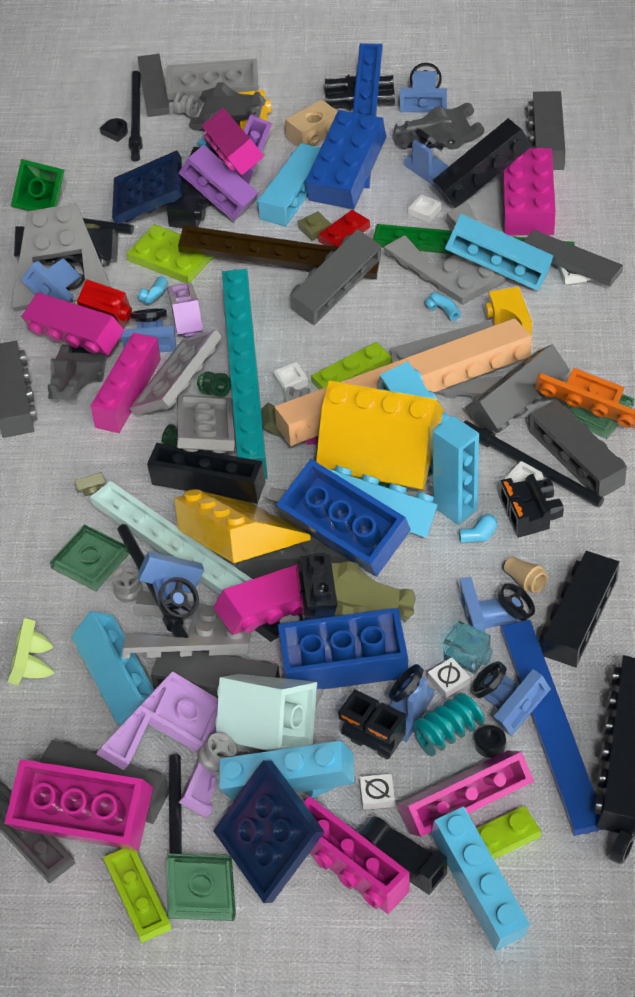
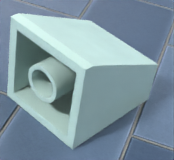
(266, 711)

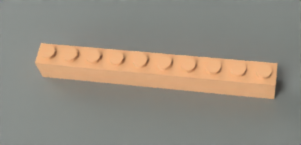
(439, 368)

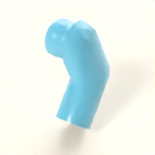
(157, 290)
(444, 302)
(481, 532)

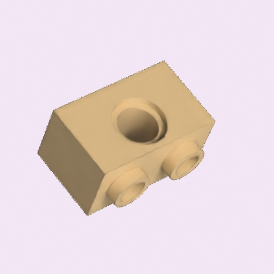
(310, 124)

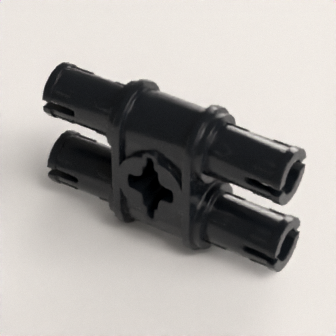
(347, 86)

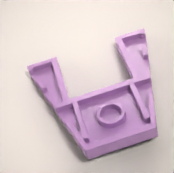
(181, 713)

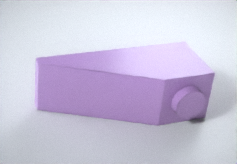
(185, 309)

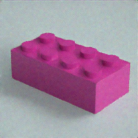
(529, 193)
(79, 804)

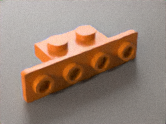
(590, 393)

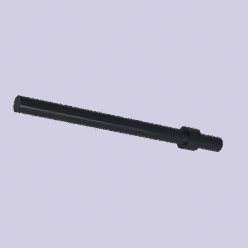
(135, 140)
(488, 438)
(172, 624)

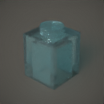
(468, 647)

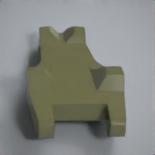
(361, 594)

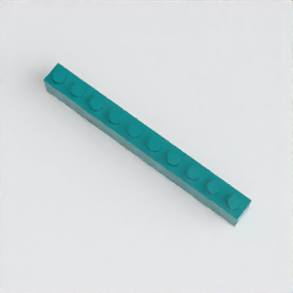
(243, 367)

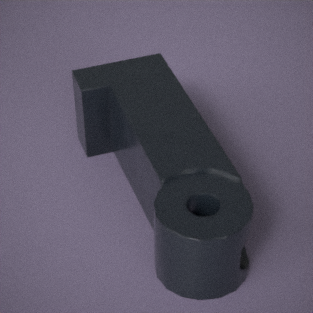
(424, 867)

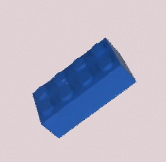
(346, 159)
(343, 517)
(345, 649)

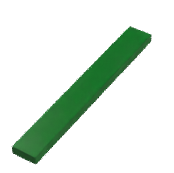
(423, 238)

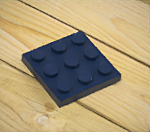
(147, 187)
(268, 831)

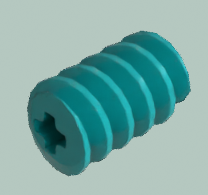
(446, 721)

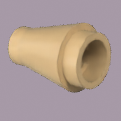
(527, 575)

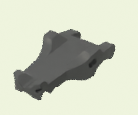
(237, 105)
(443, 125)
(73, 370)

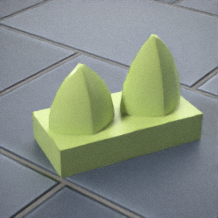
(22, 662)

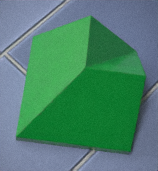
(37, 186)

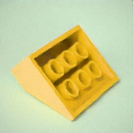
(378, 433)
(233, 526)

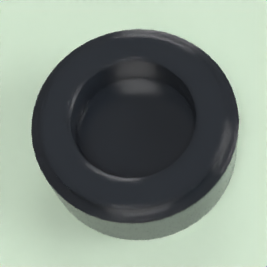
(490, 741)
(622, 846)

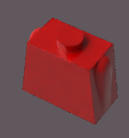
(105, 300)

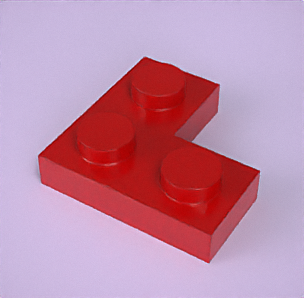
(342, 227)

